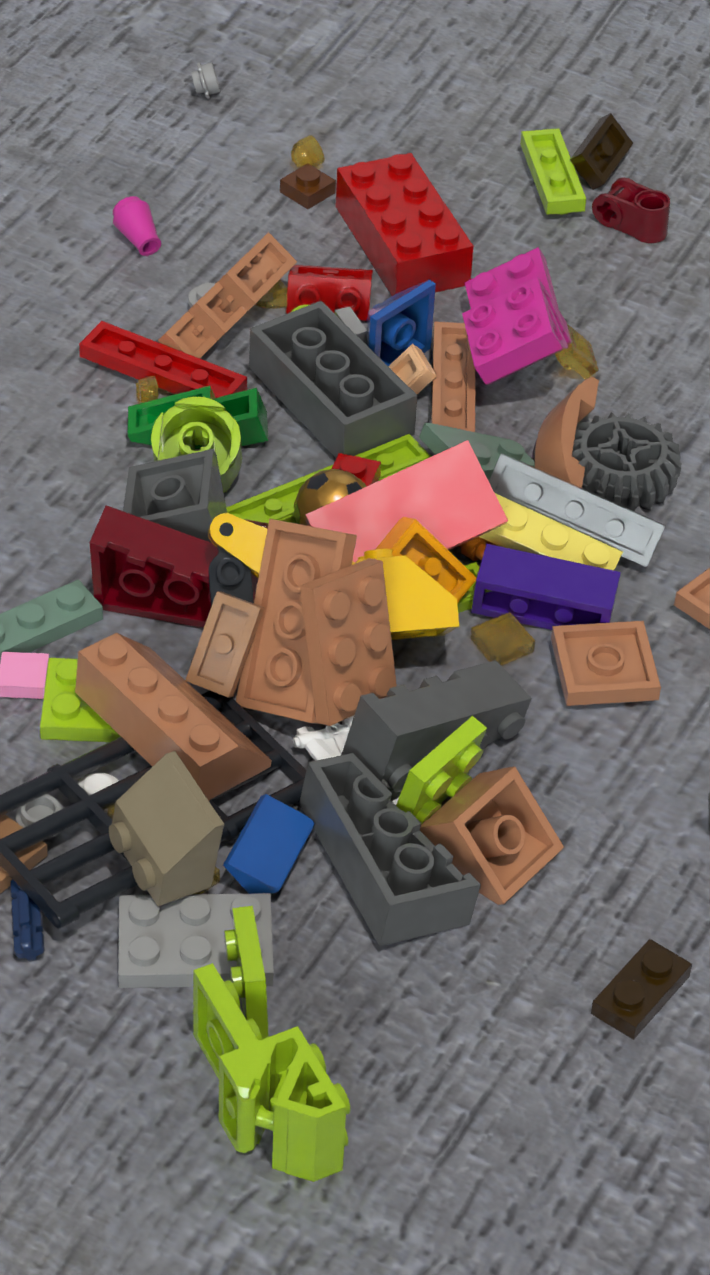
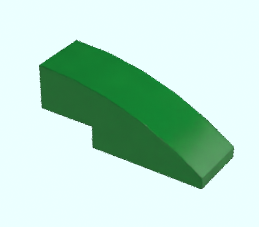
(243, 406)

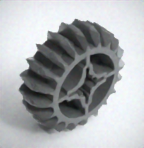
(627, 460)

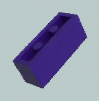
(543, 589)

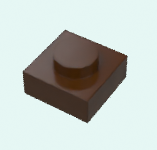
(307, 186)

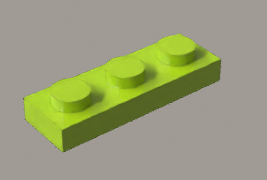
(553, 171)

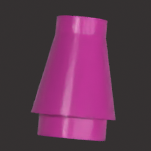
(136, 223)

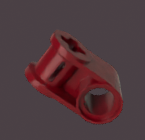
(638, 210)

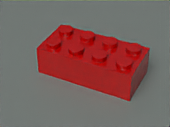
(403, 224)

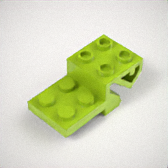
(269, 1084)

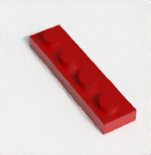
(143, 357)

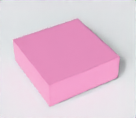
(23, 675)

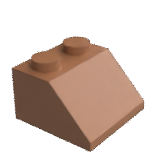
(495, 833)

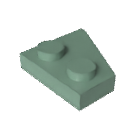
(486, 447)

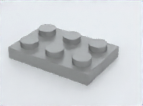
(171, 940)

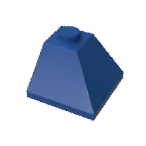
(402, 321)

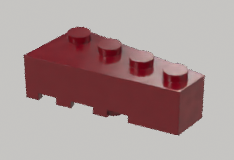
(151, 569)

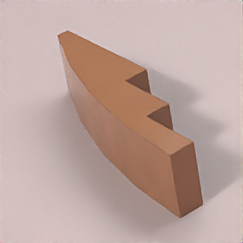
(230, 298)

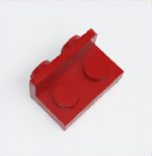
(332, 286)

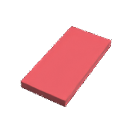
(441, 492)

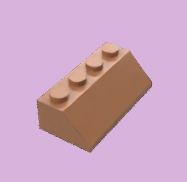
(164, 714)

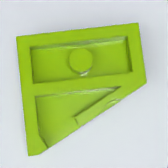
(249, 975)

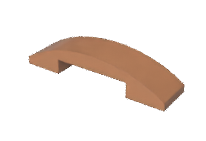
(558, 432)

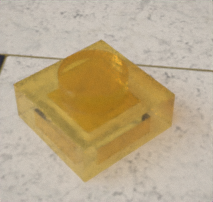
(578, 355)

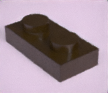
(601, 151)
(641, 989)

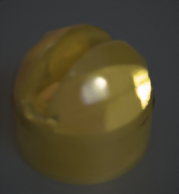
(307, 151)

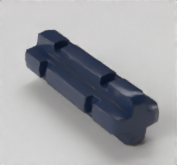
(26, 925)

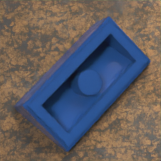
(268, 846)

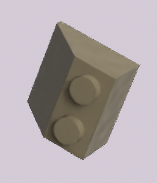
(167, 832)

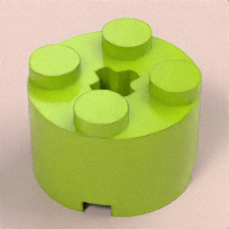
(199, 423)

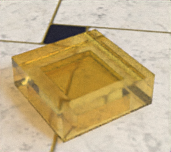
(502, 639)

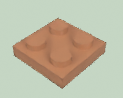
(605, 663)

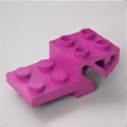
(513, 317)

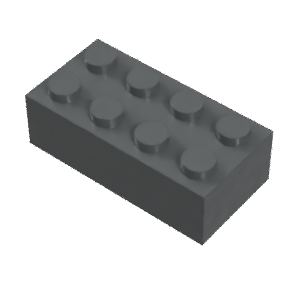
(332, 380)

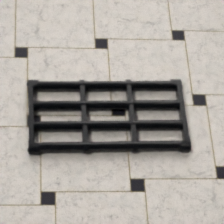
(93, 806)

